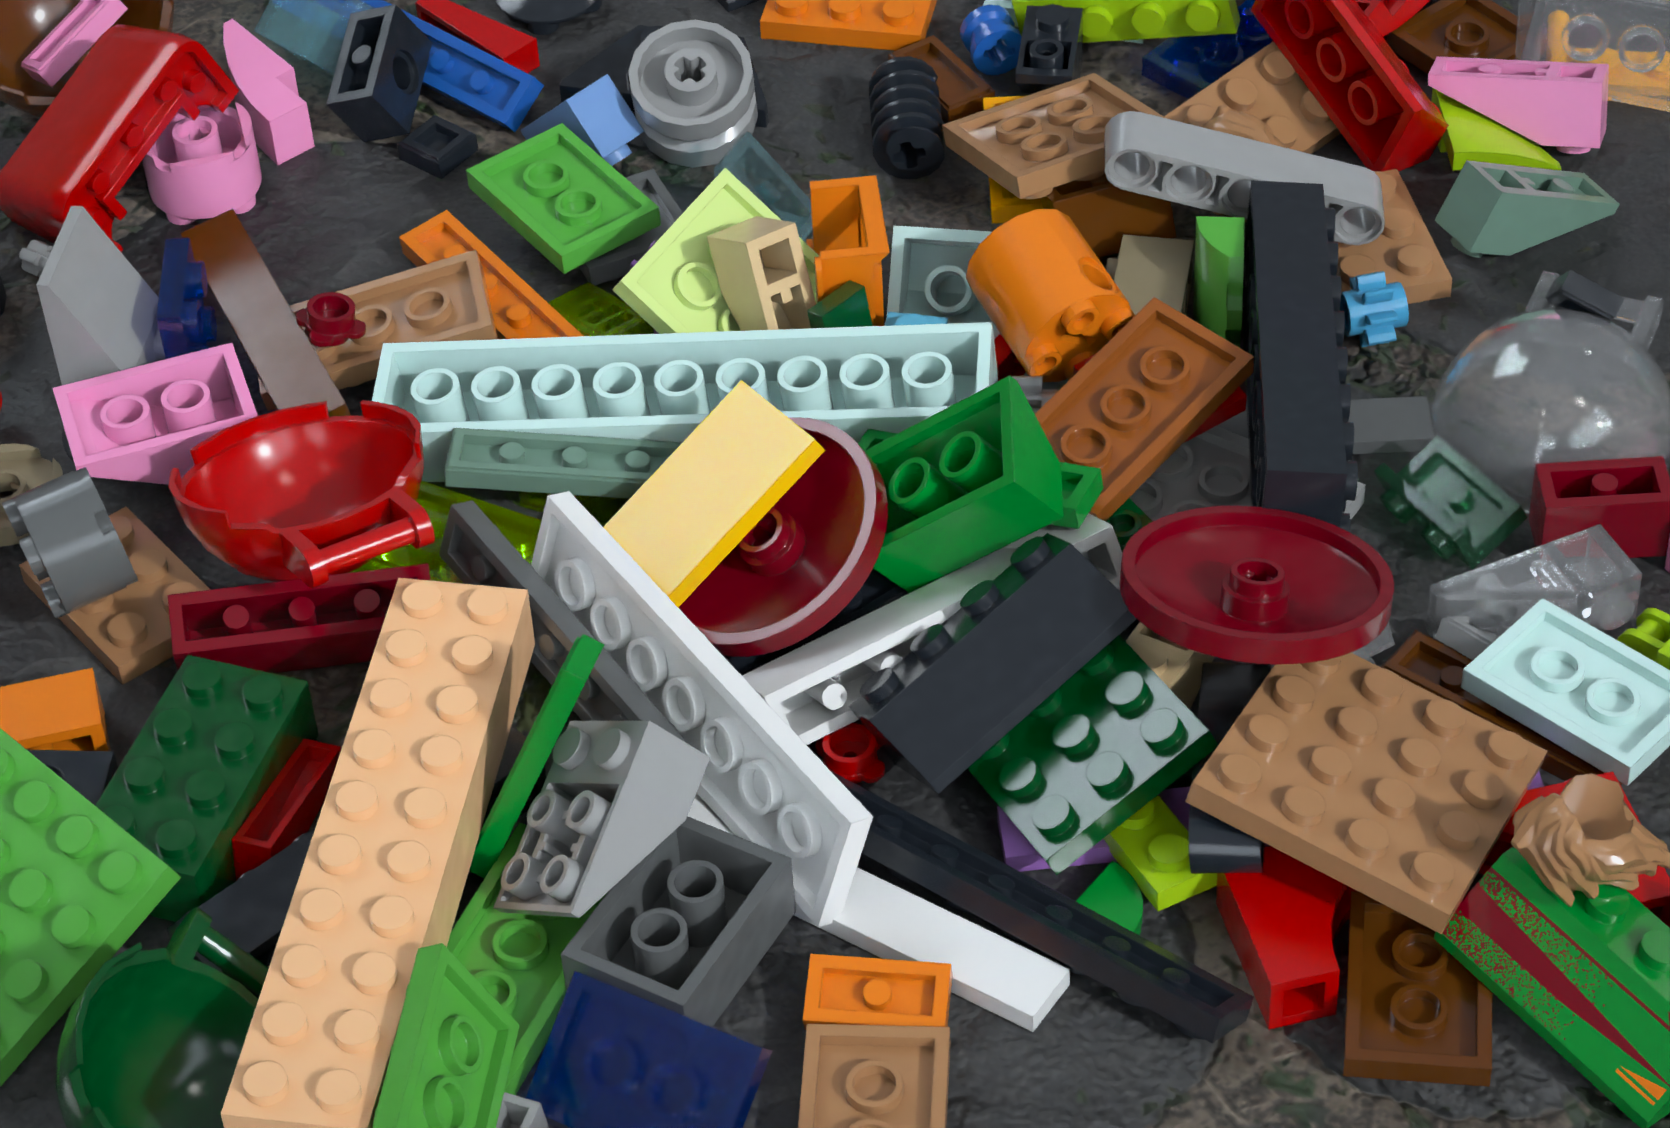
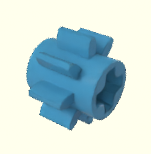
(1374, 309)

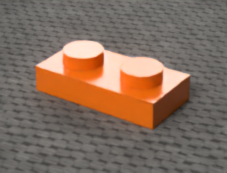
(876, 992)

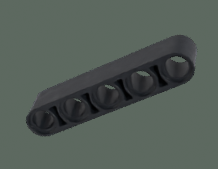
(1213, 843)

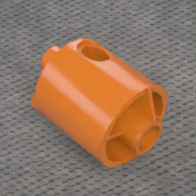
(1046, 292)

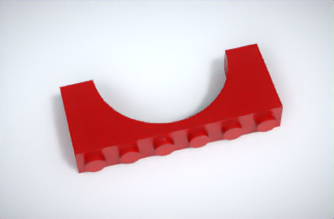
(1293, 913)

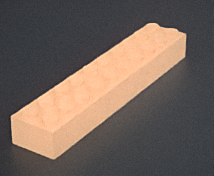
(385, 854)

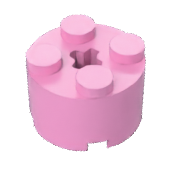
(204, 165)

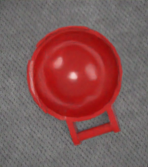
(307, 491)

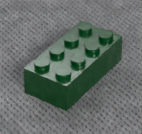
(204, 768)

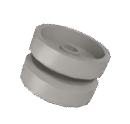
(692, 92)

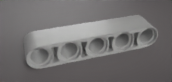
(1217, 168)

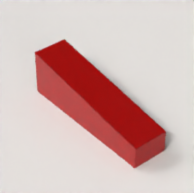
(482, 32)
(286, 806)

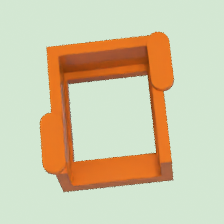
(849, 238)

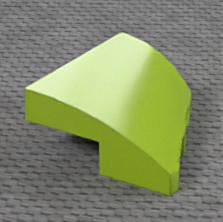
(1481, 139)

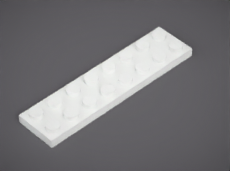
(758, 769)

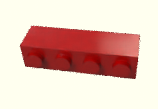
(1355, 79)

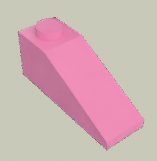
(1538, 99)

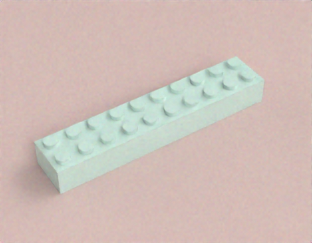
(672, 381)

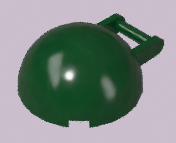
(159, 1033)

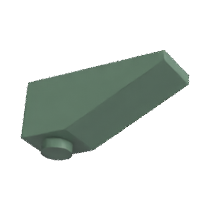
(1517, 207)

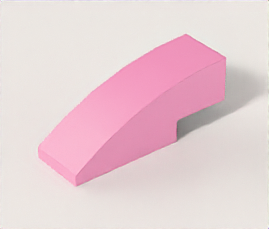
(268, 94)

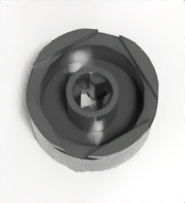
(70, 542)

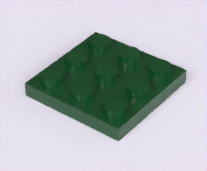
(1092, 755)

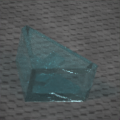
(768, 182)

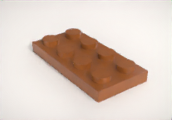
(1141, 399)

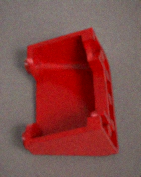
(107, 125)

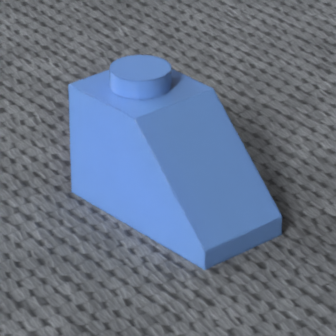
(595, 116)

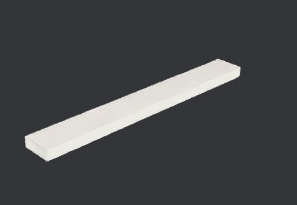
(908, 928)

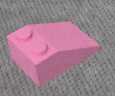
(151, 415)

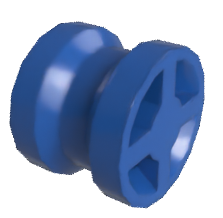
(980, 36)

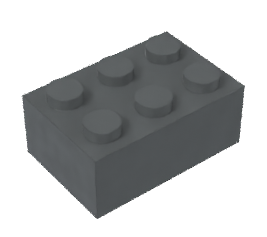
(688, 921)

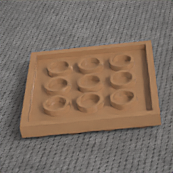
(1369, 782)

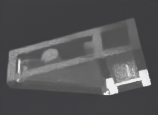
(1577, 573)

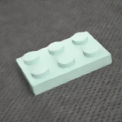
(1577, 690)

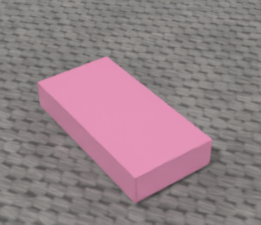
(71, 39)

